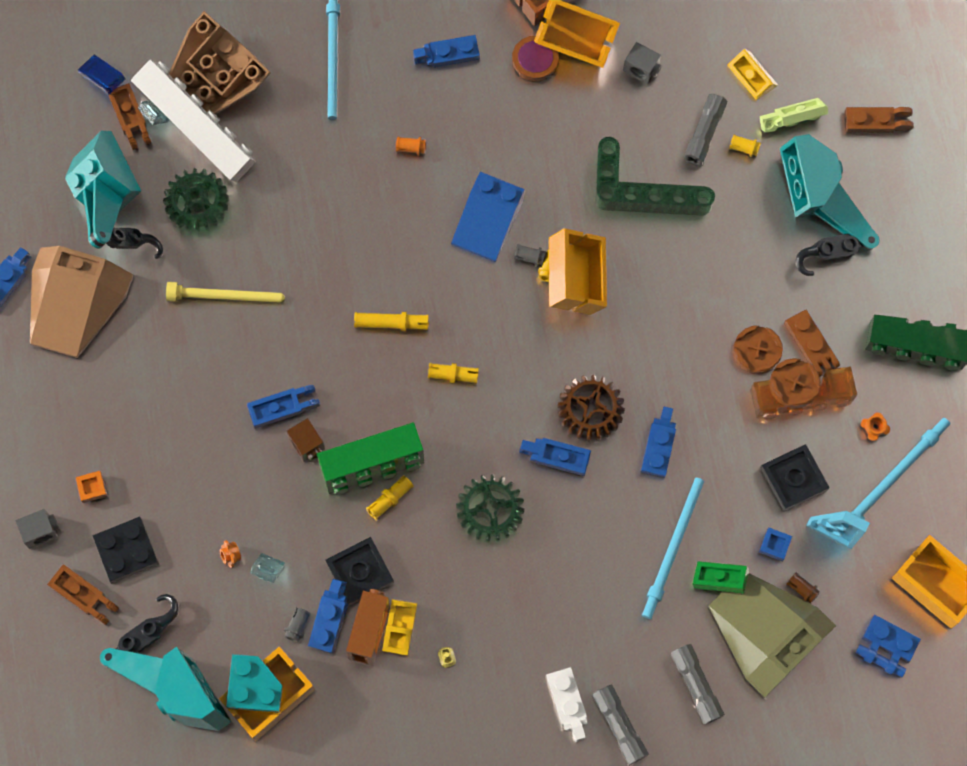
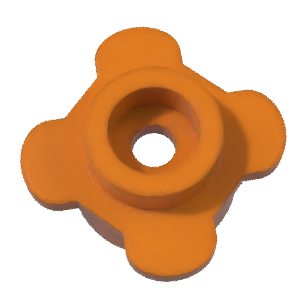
(880, 421)
(230, 553)

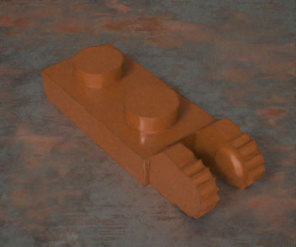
(128, 114)
(877, 119)
(80, 593)

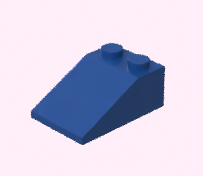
(488, 216)

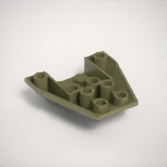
(768, 631)

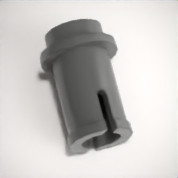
(530, 254)
(297, 625)

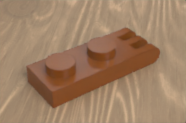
(811, 342)

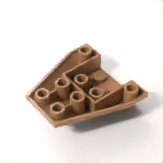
(216, 65)
(73, 298)

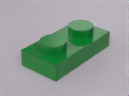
(720, 577)

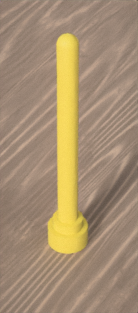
(176, 292)

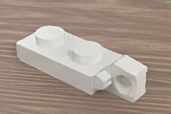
(568, 702)

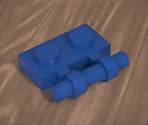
(890, 639)

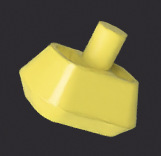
(446, 657)

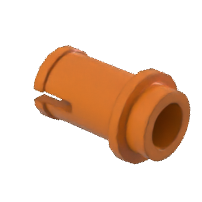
(411, 145)

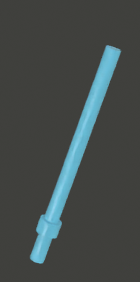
(333, 12)
(929, 438)
(656, 591)

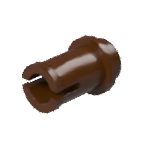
(803, 588)

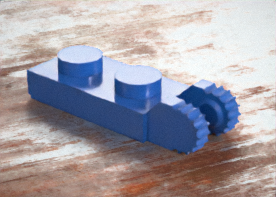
(281, 406)

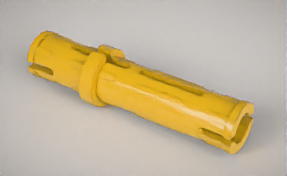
(396, 321)

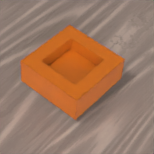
(91, 486)

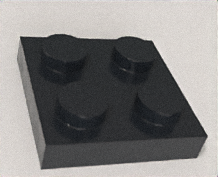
(794, 477)
(125, 549)
(361, 569)

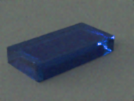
(101, 74)

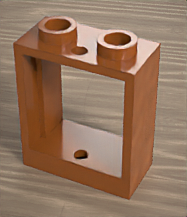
(368, 627)

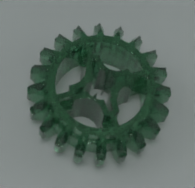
(203, 184)
(481, 512)

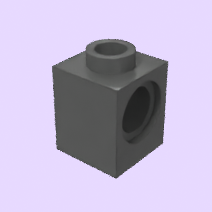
(642, 63)
(37, 528)

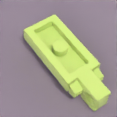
(792, 114)

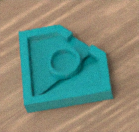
(253, 685)

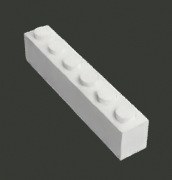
(193, 120)

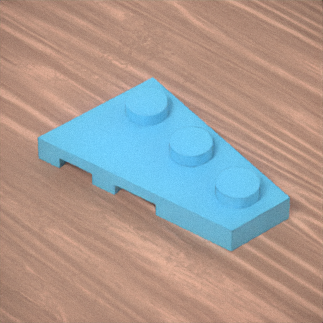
(840, 526)

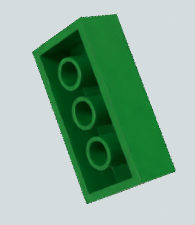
(371, 458)

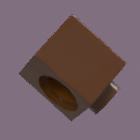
(306, 440)

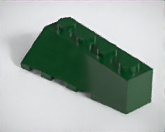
(918, 341)

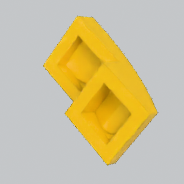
(399, 627)

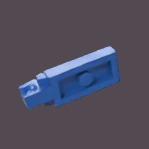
(448, 52)
(12, 273)
(659, 445)
(557, 455)
(329, 618)

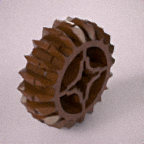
(582, 404)

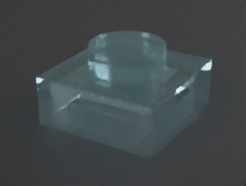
(152, 113)
(267, 568)

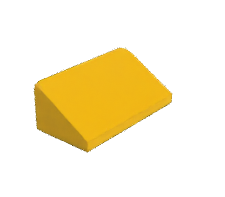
(752, 74)

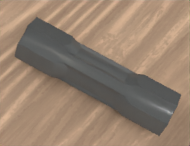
(701, 140)
(704, 699)
(624, 732)

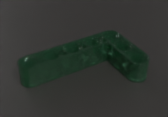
(643, 191)

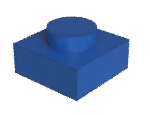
(775, 544)

